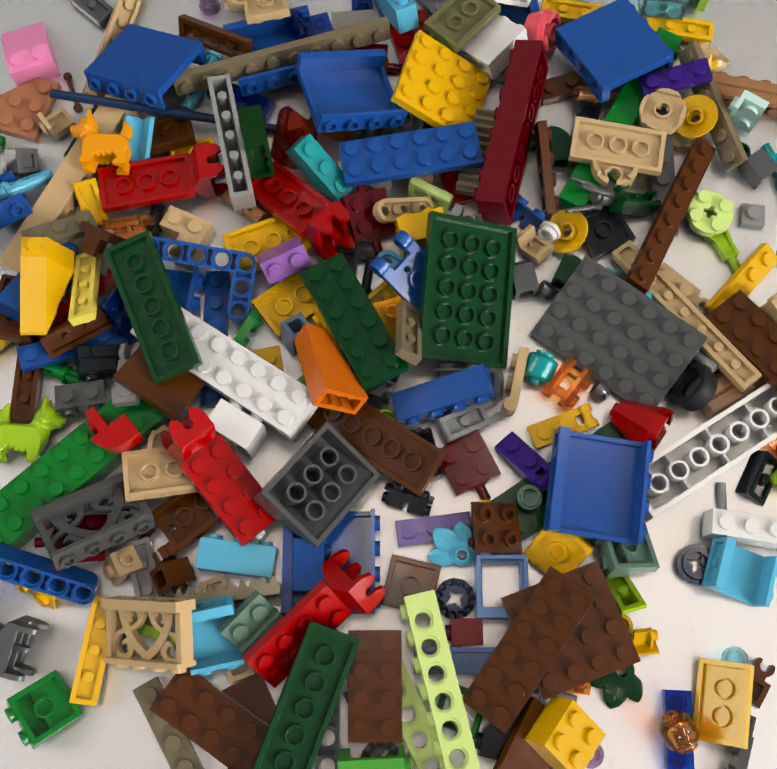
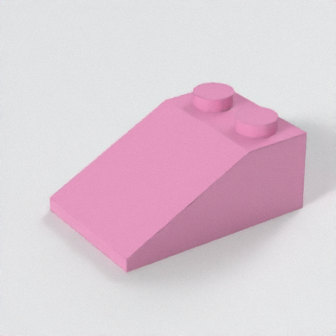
(29, 54)

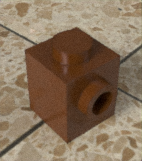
(173, 576)

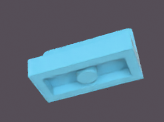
(142, 137)

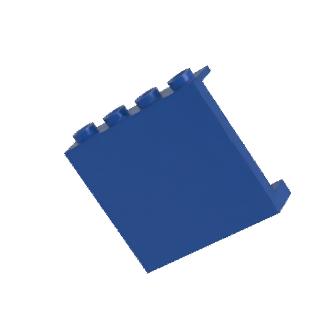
(264, 36)
(611, 47)
(143, 64)
(348, 90)
(598, 487)
(352, 533)

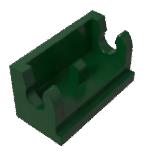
(633, 203)

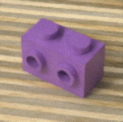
(284, 260)

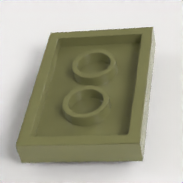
(461, 21)

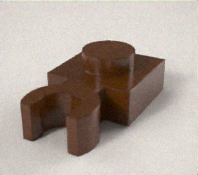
(760, 687)

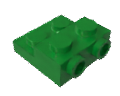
(42, 710)

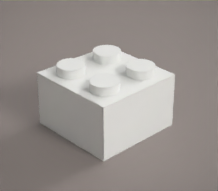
(239, 430)

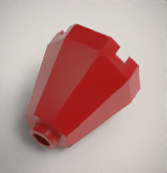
(641, 421)

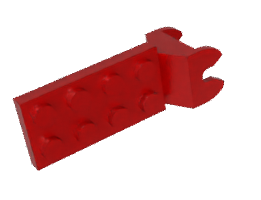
(163, 180)
(304, 211)
(217, 474)
(326, 604)

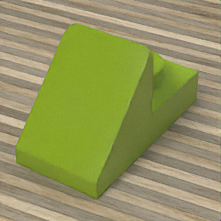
(625, 594)

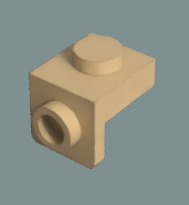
(56, 123)
(532, 245)
(120, 564)

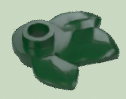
(619, 687)

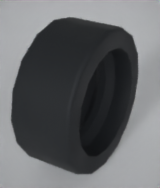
(702, 393)

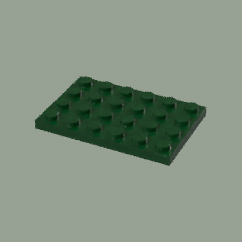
(467, 290)

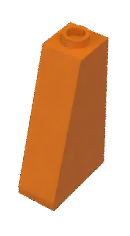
(327, 372)

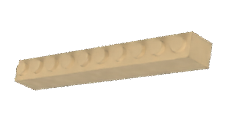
(59, 197)

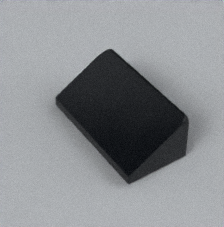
(755, 480)

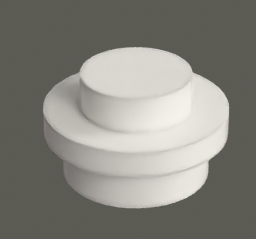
(549, 231)

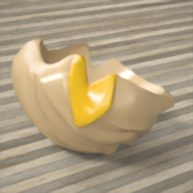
(715, 58)

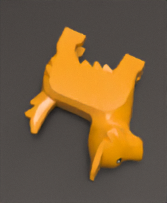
(101, 147)

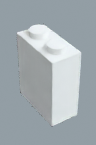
(492, 45)

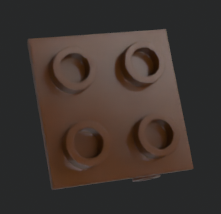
(495, 528)

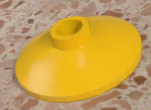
(701, 107)
(568, 222)

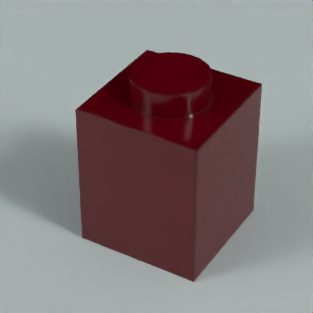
(465, 632)

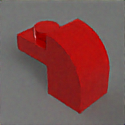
(115, 437)

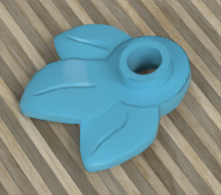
(449, 543)

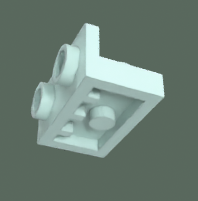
(746, 110)

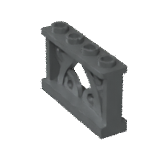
(90, 542)

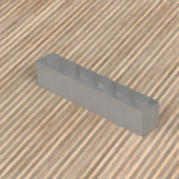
(231, 142)

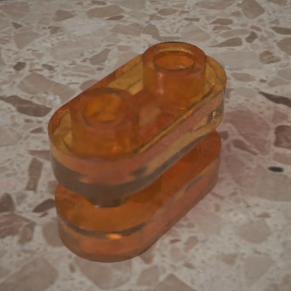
(569, 397)

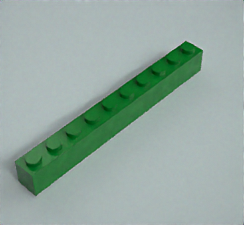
(623, 111)

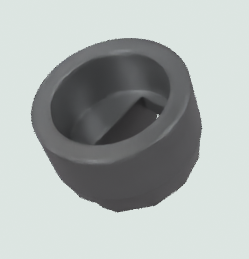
(546, 290)
(599, 389)

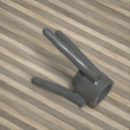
(599, 196)

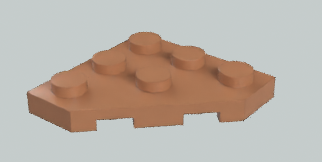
(21, 106)

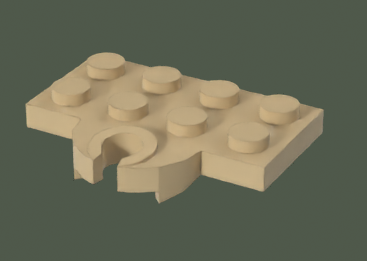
(259, 10)
(617, 149)
(153, 472)

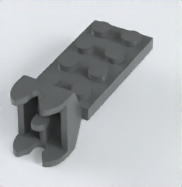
(14, 645)

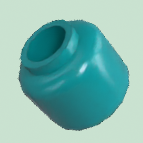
(540, 367)

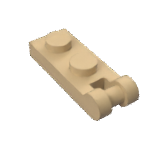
(515, 381)

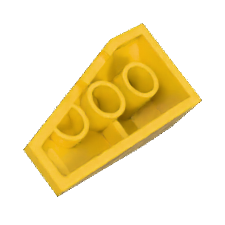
(44, 277)

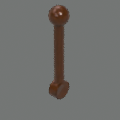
(77, 106)

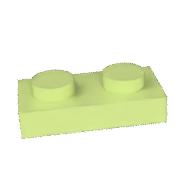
(439, 197)

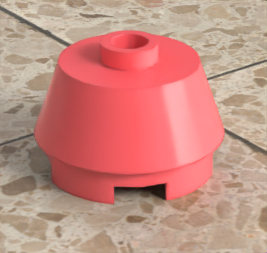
(542, 26)

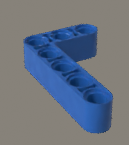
(209, 262)
(46, 580)

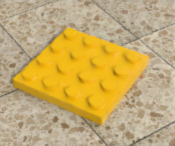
(439, 84)

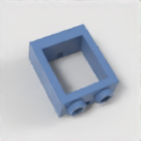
(497, 613)

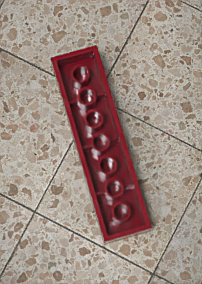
(512, 132)

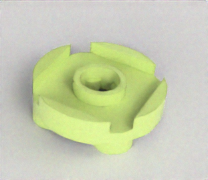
(718, 205)

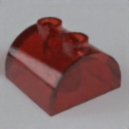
(288, 130)

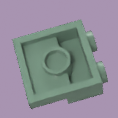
(624, 559)
(250, 622)

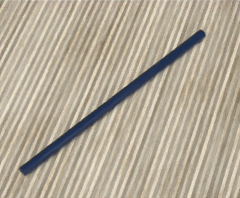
(138, 107)

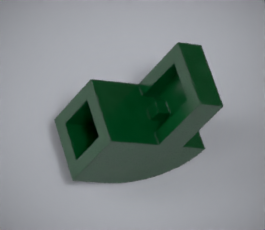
(560, 145)

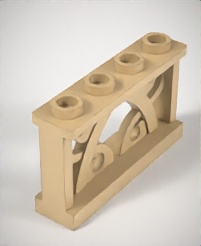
(175, 616)

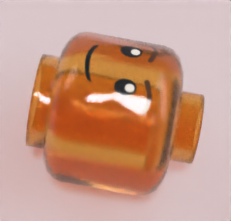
(679, 732)

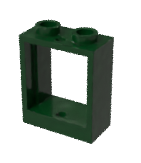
(256, 142)

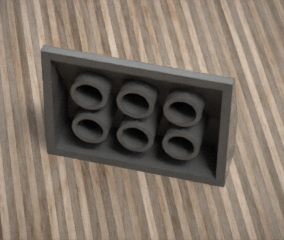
(317, 485)

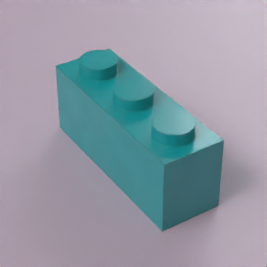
(319, 168)

